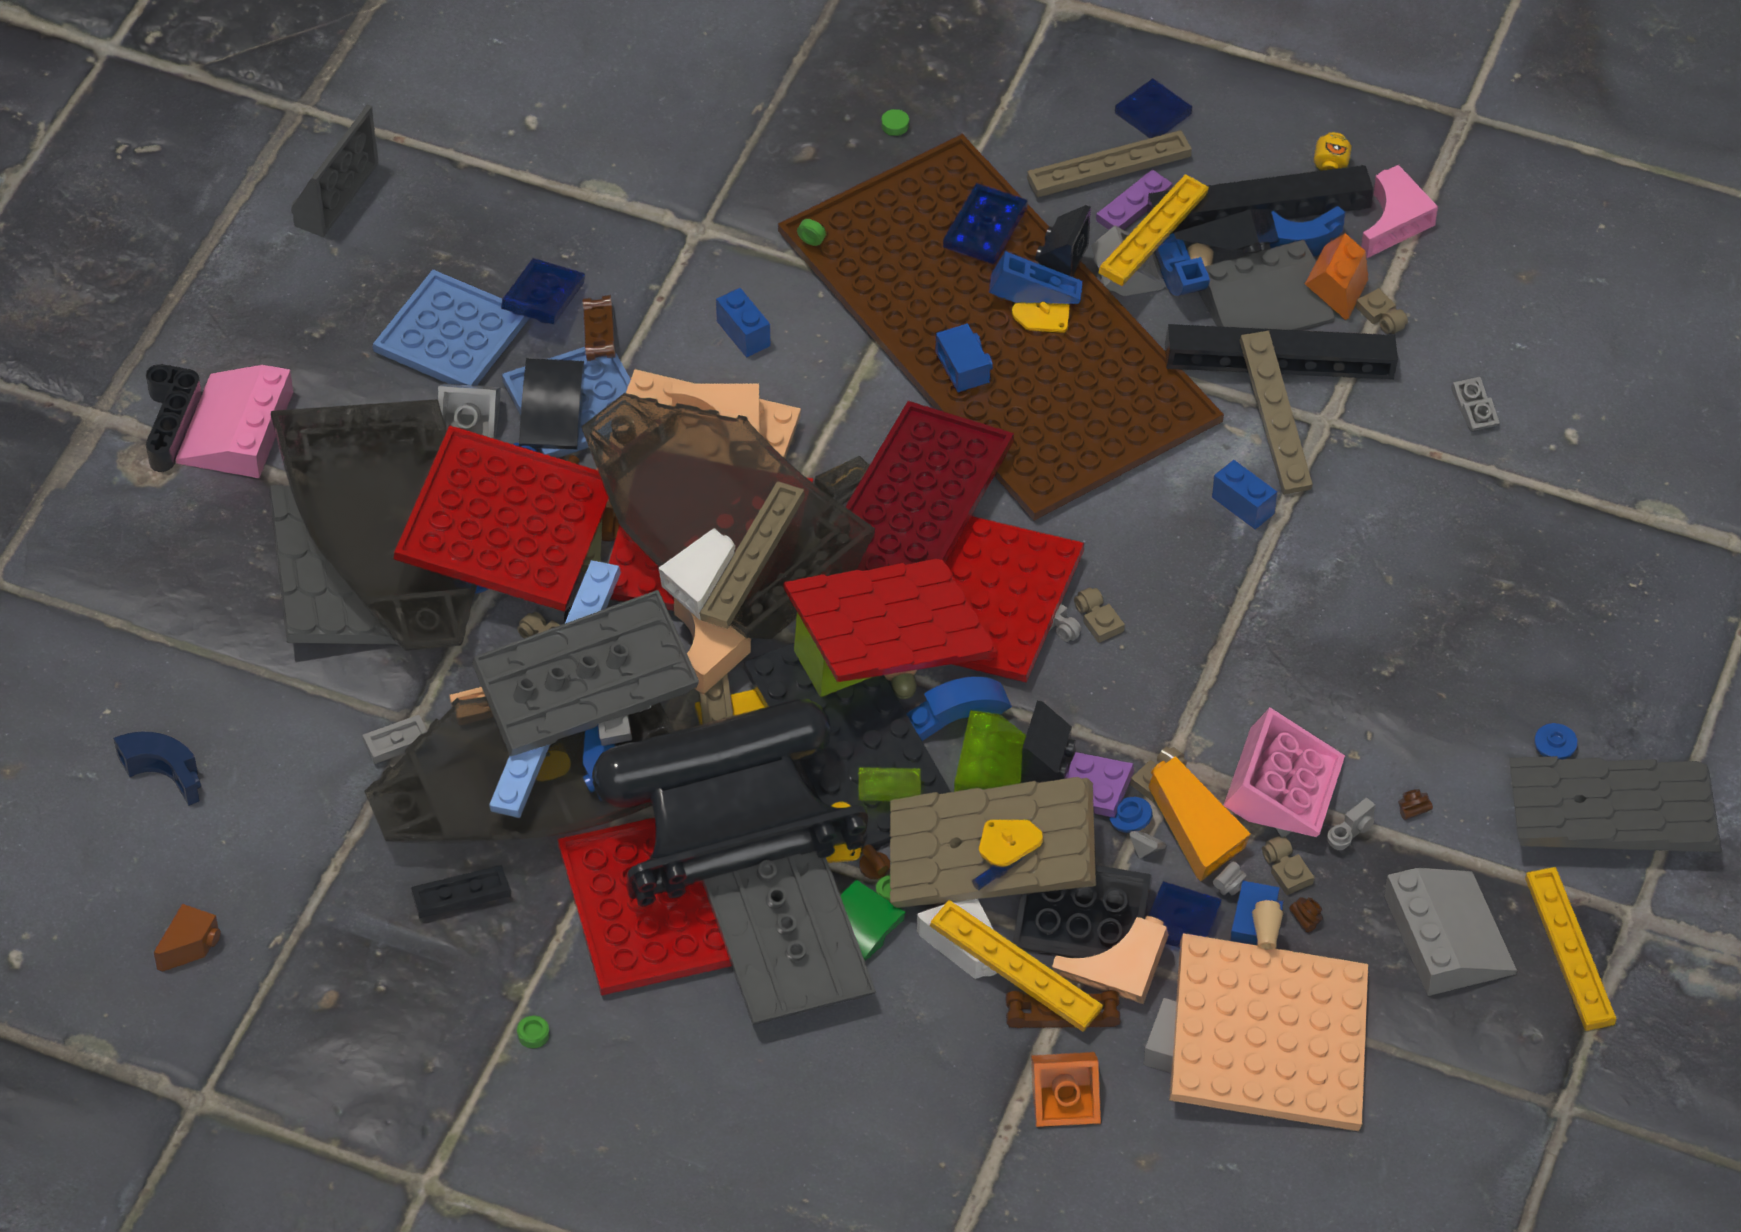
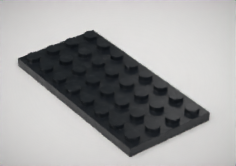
(866, 733)

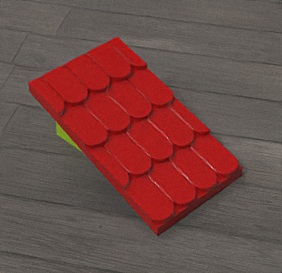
(883, 623)

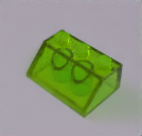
(989, 753)

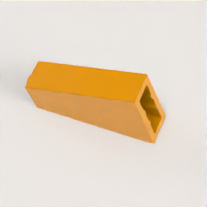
(1197, 818)

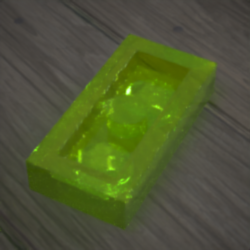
(888, 783)

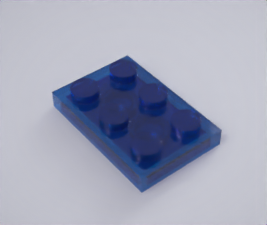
(985, 223)
(543, 291)

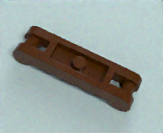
(599, 328)
(1045, 1018)

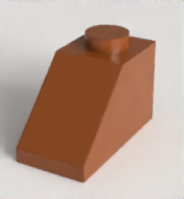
(187, 938)

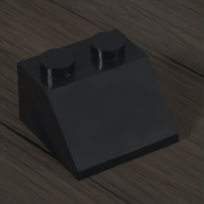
(1066, 242)
(1046, 746)

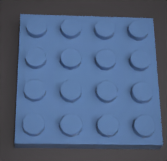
(449, 331)
(603, 384)

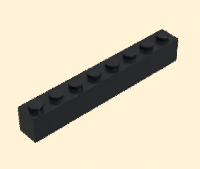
(1286, 195)
(1296, 351)

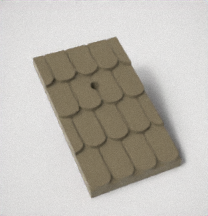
(940, 836)

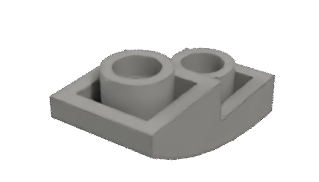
(1474, 405)

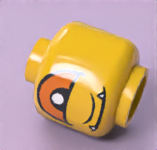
(1332, 152)

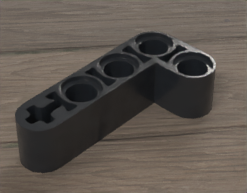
(179, 393)

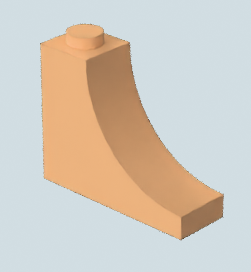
(726, 398)
(713, 649)
(1124, 967)

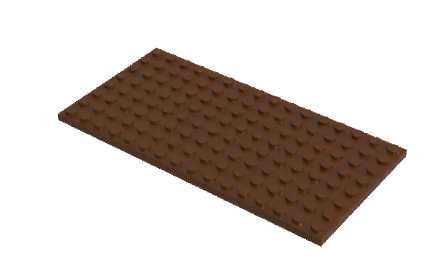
(1076, 400)

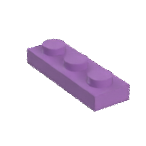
(1132, 202)

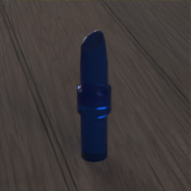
(991, 874)

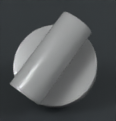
(1230, 879)

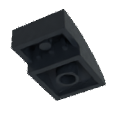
(551, 403)

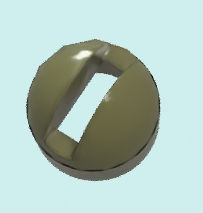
(904, 686)

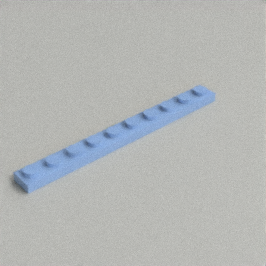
(523, 768)

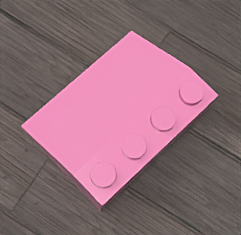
(234, 421)
(1284, 776)

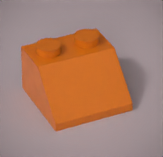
(1340, 274)
(1066, 1089)

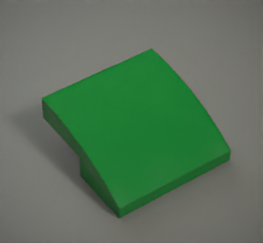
(870, 917)

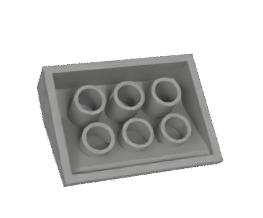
(1447, 928)

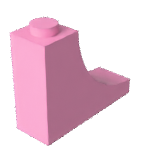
(1405, 211)

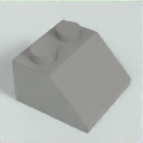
(1145, 279)
(470, 407)

